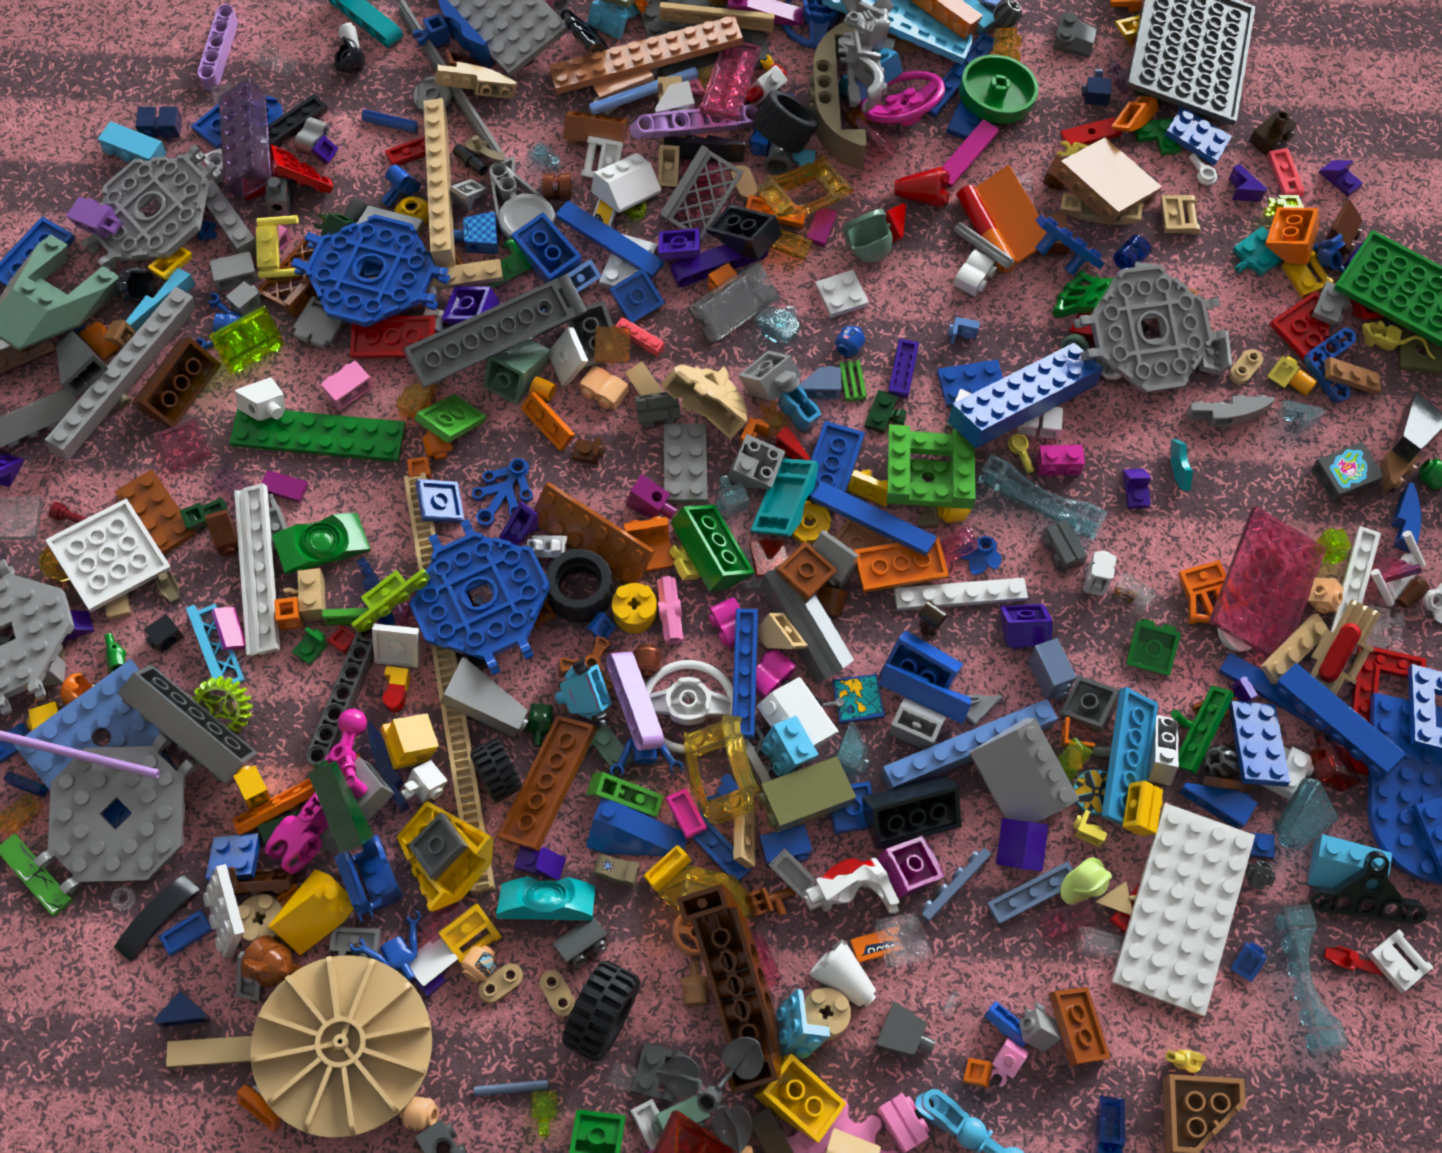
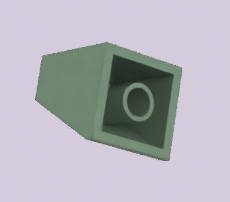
(515, 369)

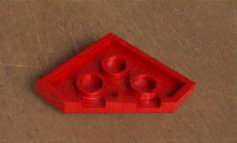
(286, 165)
(1301, 329)

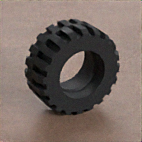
(600, 1010)

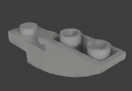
(1237, 411)

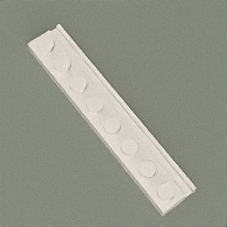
(256, 570)

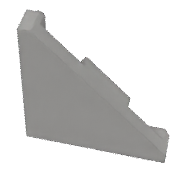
(980, 707)

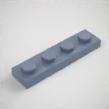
(960, 878)
(1029, 894)

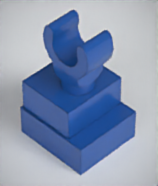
(728, 786)

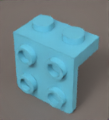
(610, 17)
(788, 746)
(794, 1032)

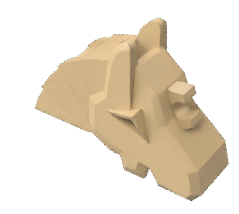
(709, 395)

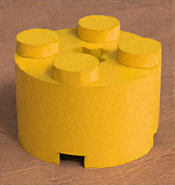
(636, 596)

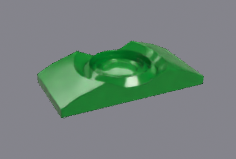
(320, 542)

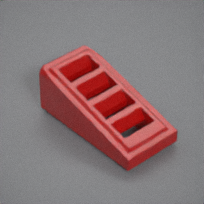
(788, 442)

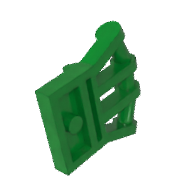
(1081, 304)

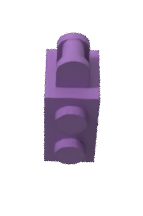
(94, 217)

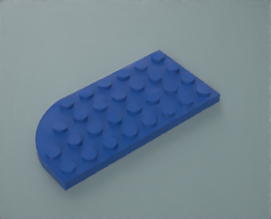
(1410, 783)

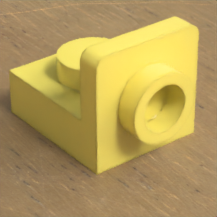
(1284, 371)
(1090, 833)

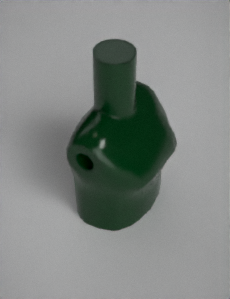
(539, 721)

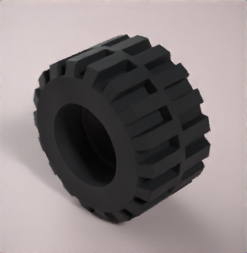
(496, 770)

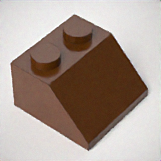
(1348, 225)

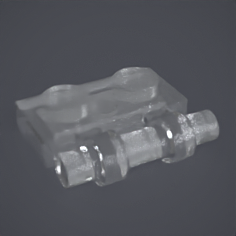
(1379, 634)

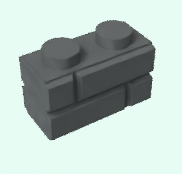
(656, 408)
(1063, 545)

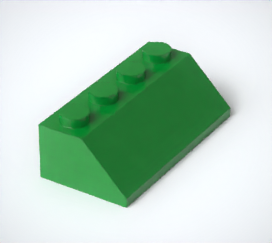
(711, 546)

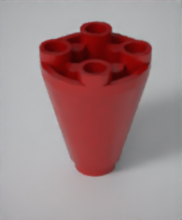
(925, 187)

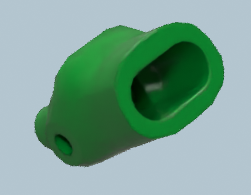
(114, 654)

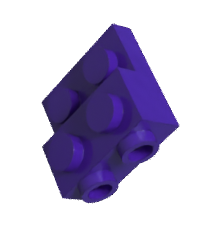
(679, 244)

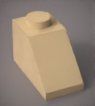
(779, 633)

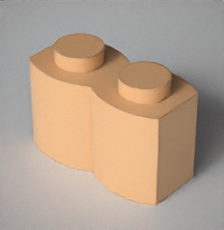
(604, 388)

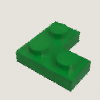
(1155, 131)

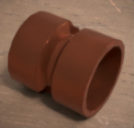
(564, 186)

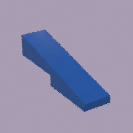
(925, 693)

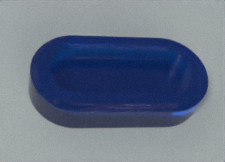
(26, 784)

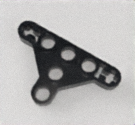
(1381, 896)

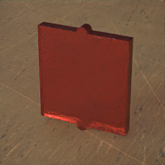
(767, 555)

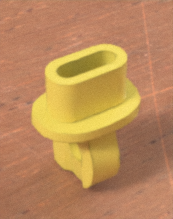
(1186, 1060)

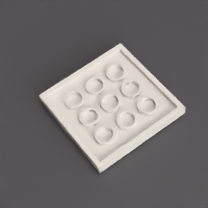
(108, 555)

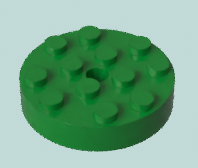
(998, 89)

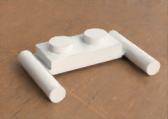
(1391, 590)

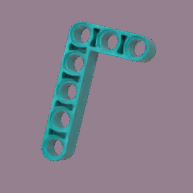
(370, 20)

